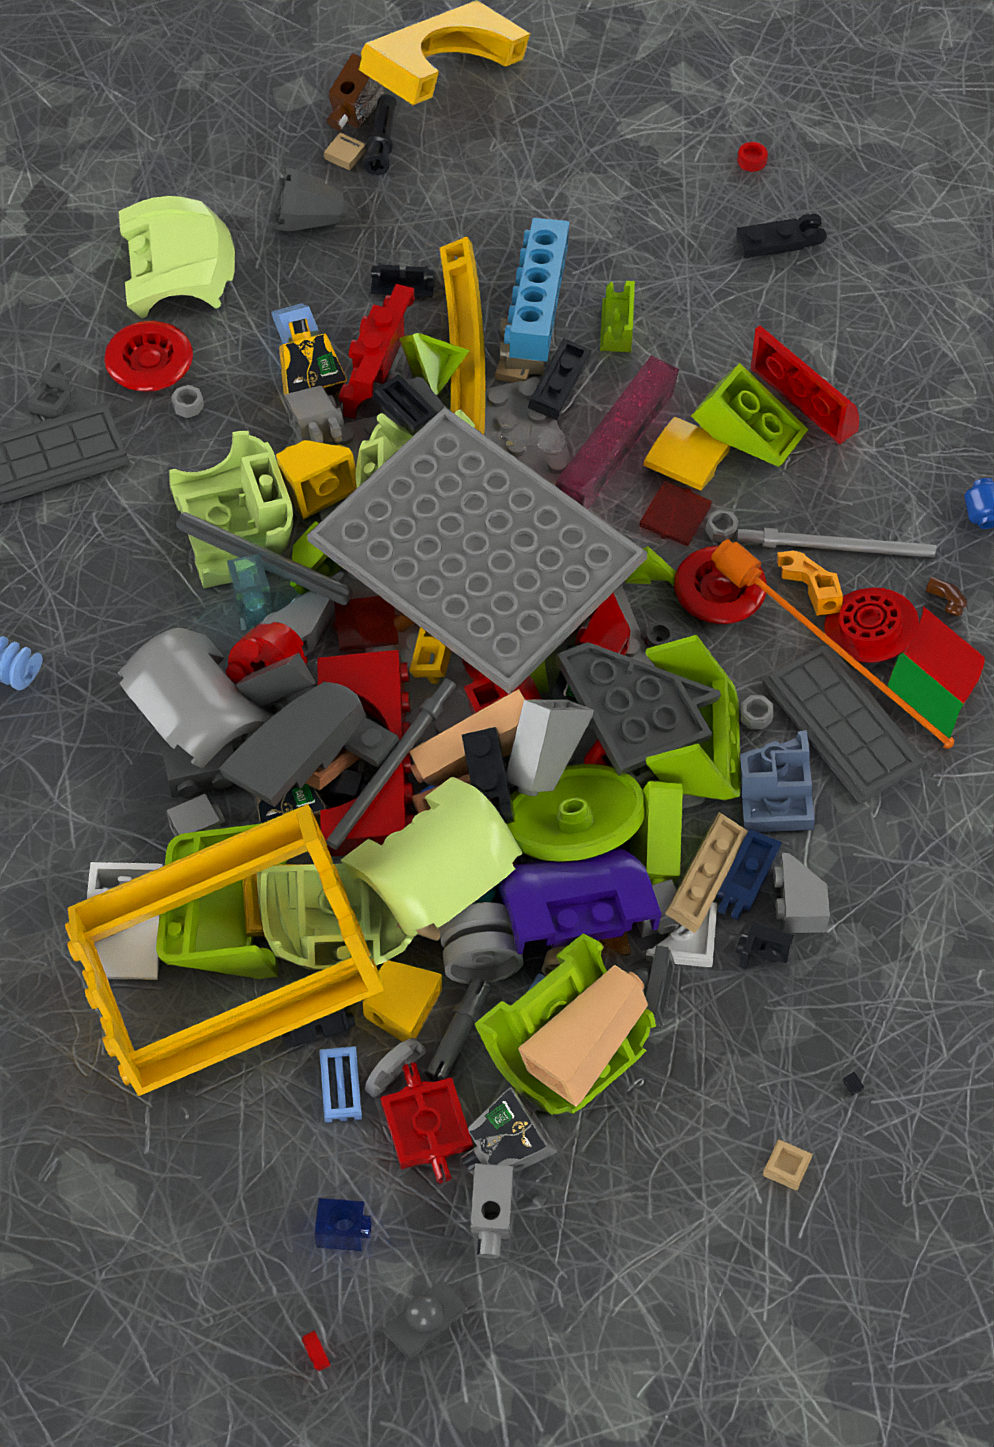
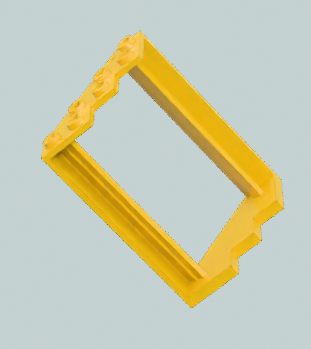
(250, 1022)

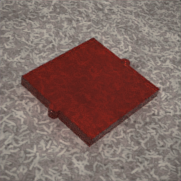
(676, 513)
(365, 623)

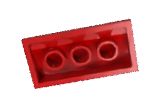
(803, 387)

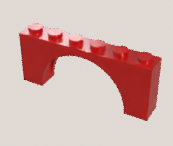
(379, 683)

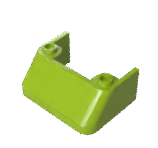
(713, 765)

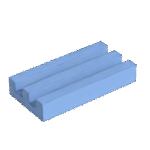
(343, 1112)

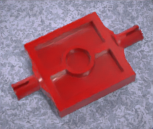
(426, 1123)

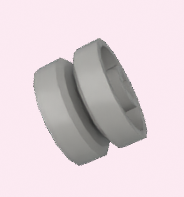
(480, 944)

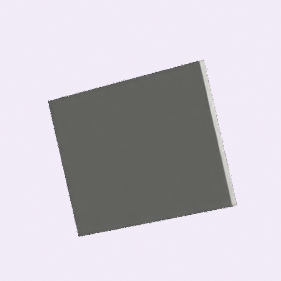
(477, 549)

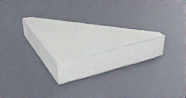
(691, 947)

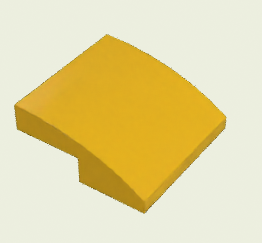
(686, 454)

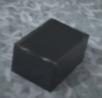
(853, 1083)

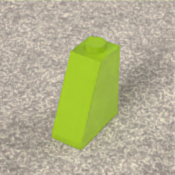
(659, 836)

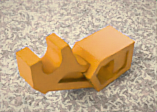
(823, 586)

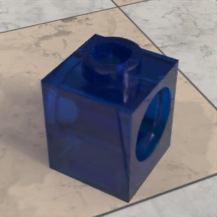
(332, 1211)

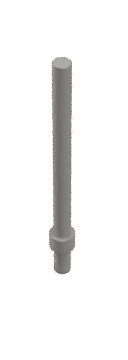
(771, 538)

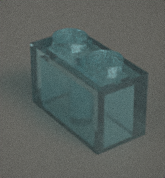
(249, 590)

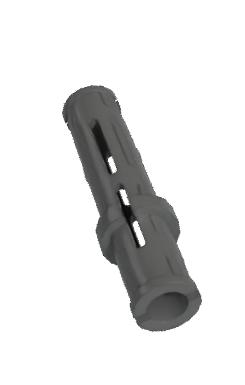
(463, 1019)

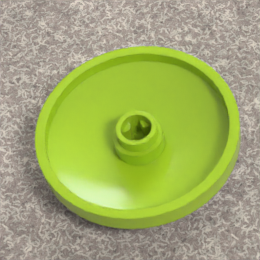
(581, 817)

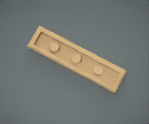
(706, 872)

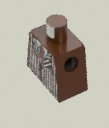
(353, 96)

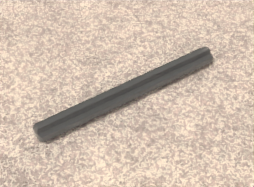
(271, 561)

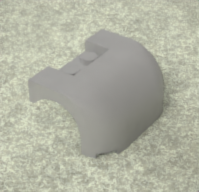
(188, 694)

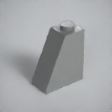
(545, 743)

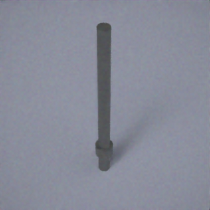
(429, 711)

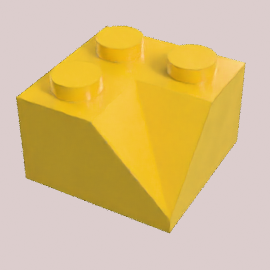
(317, 475)

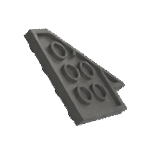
(635, 704)

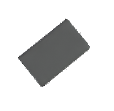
(276, 680)

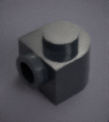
(345, 787)

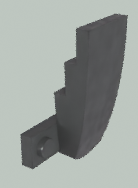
(306, 736)

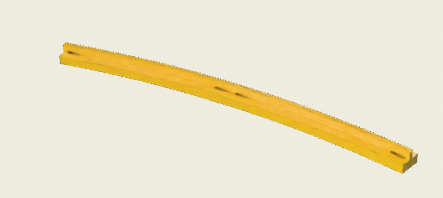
(467, 394)

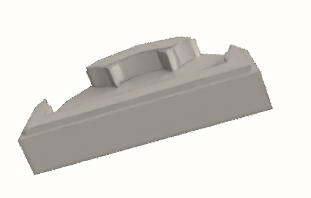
(391, 1066)

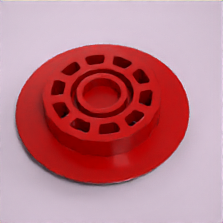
(149, 365)
(716, 597)
(870, 615)

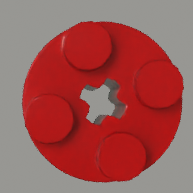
(263, 647)

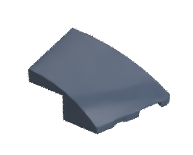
(777, 786)

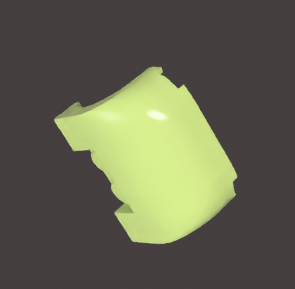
(239, 496)
(439, 859)

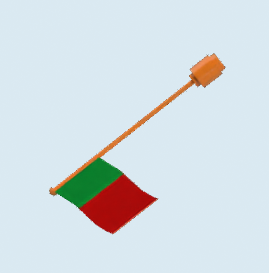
(928, 677)

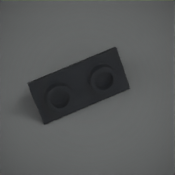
(387, 276)
(331, 1025)

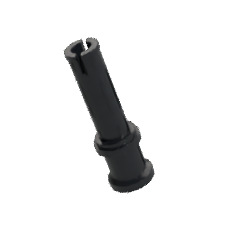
(379, 143)

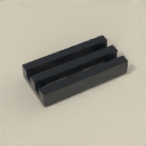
(411, 426)

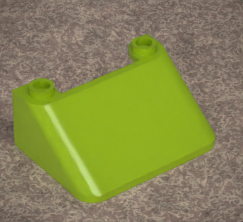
(212, 928)

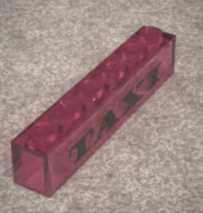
(618, 432)

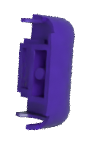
(578, 897)

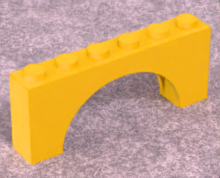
(400, 57)

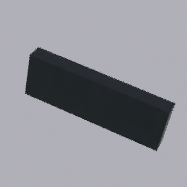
(559, 379)

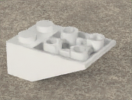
(133, 950)

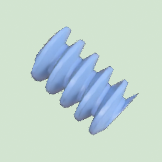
(18, 667)

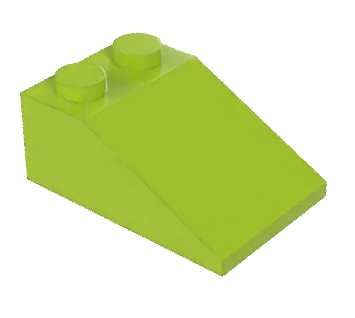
(749, 418)

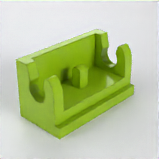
(617, 318)

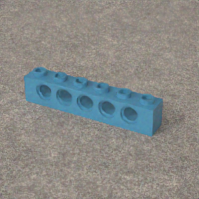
(537, 289)

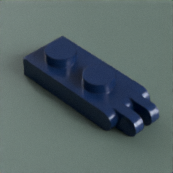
(748, 873)

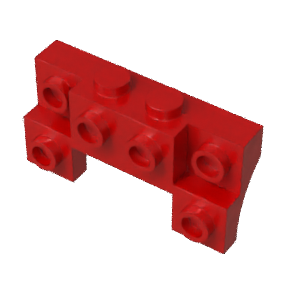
(375, 348)

